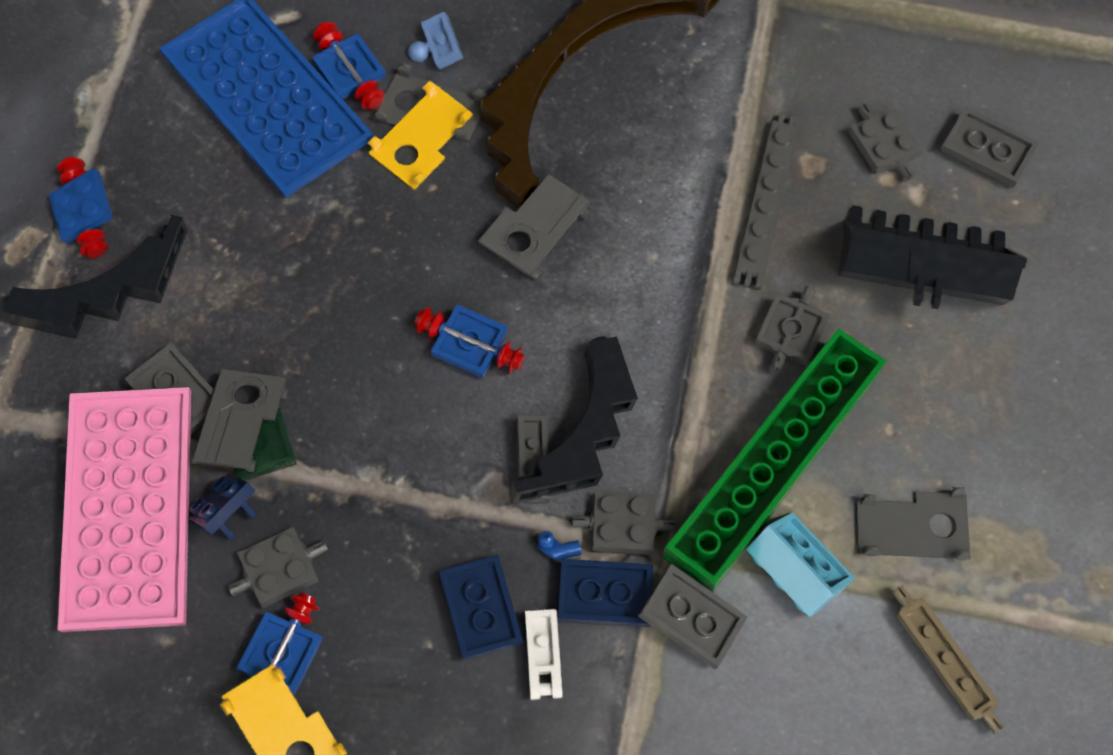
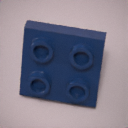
(220, 503)

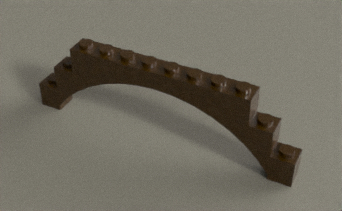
(517, 96)

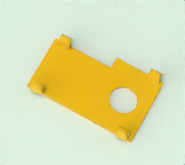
(426, 129)
(274, 718)

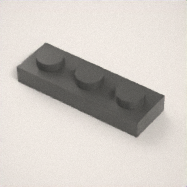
(531, 446)

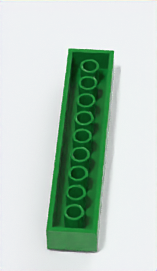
(773, 460)

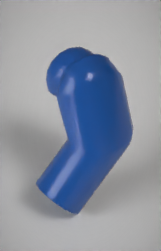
(555, 549)

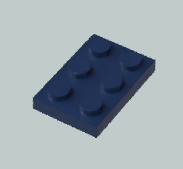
(604, 592)
(481, 607)

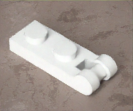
(543, 653)

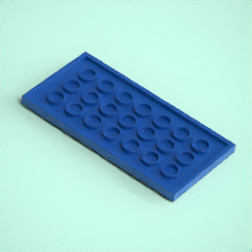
(266, 95)

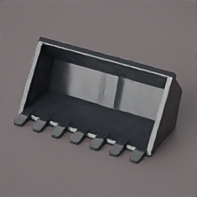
(930, 260)

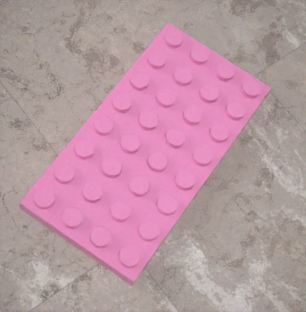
(126, 510)

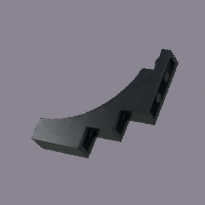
(138, 276)
(575, 462)

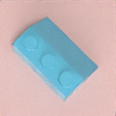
(800, 564)

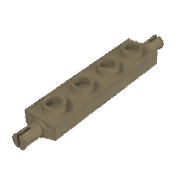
(947, 659)

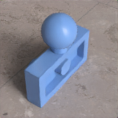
(440, 42)

